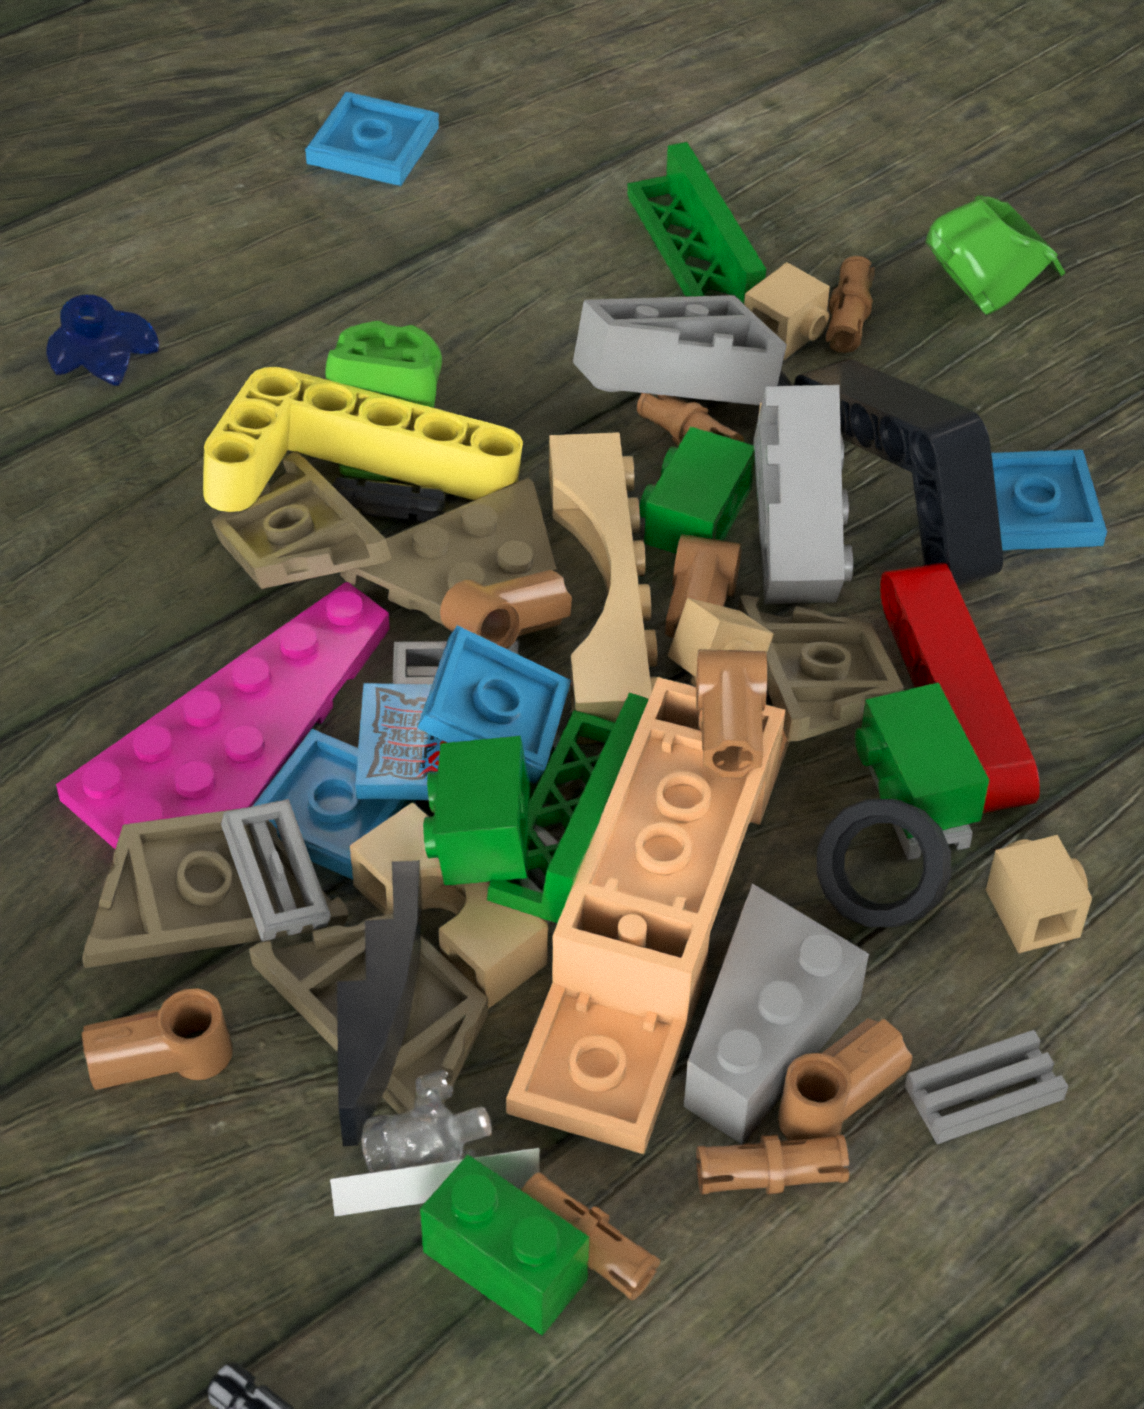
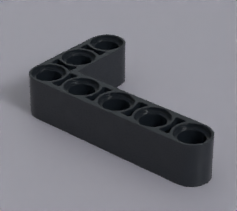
(943, 450)

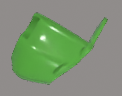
(989, 251)
(388, 362)

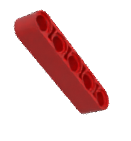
(945, 647)

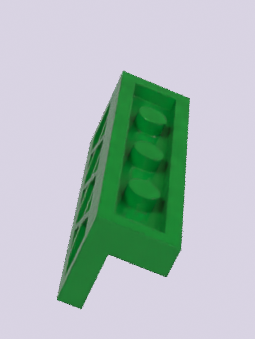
(714, 229)
(578, 816)

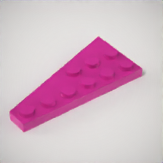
(233, 729)

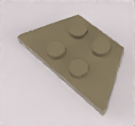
(299, 530)
(480, 541)
(822, 668)
(181, 892)
(443, 1014)

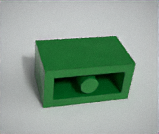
(698, 489)
(923, 755)
(479, 811)
(505, 1244)

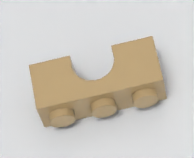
(484, 940)

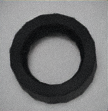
(836, 884)

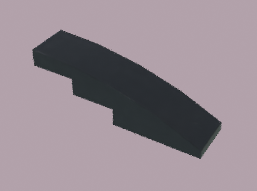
(378, 1009)

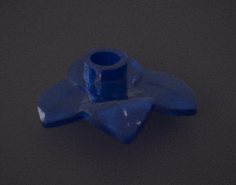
(99, 343)

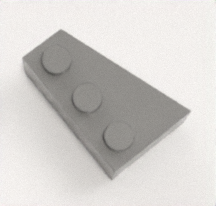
(678, 348)
(801, 495)
(774, 1000)

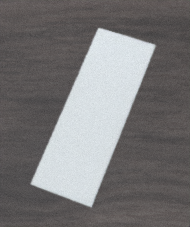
(418, 1183)

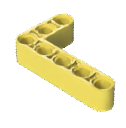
(352, 428)

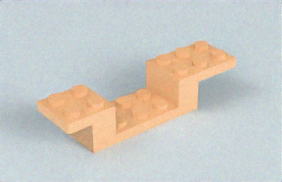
(640, 928)

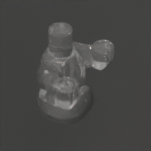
(425, 1133)

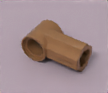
(704, 572)
(507, 608)
(732, 698)
(157, 1042)
(841, 1080)

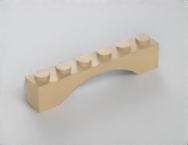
(592, 503)

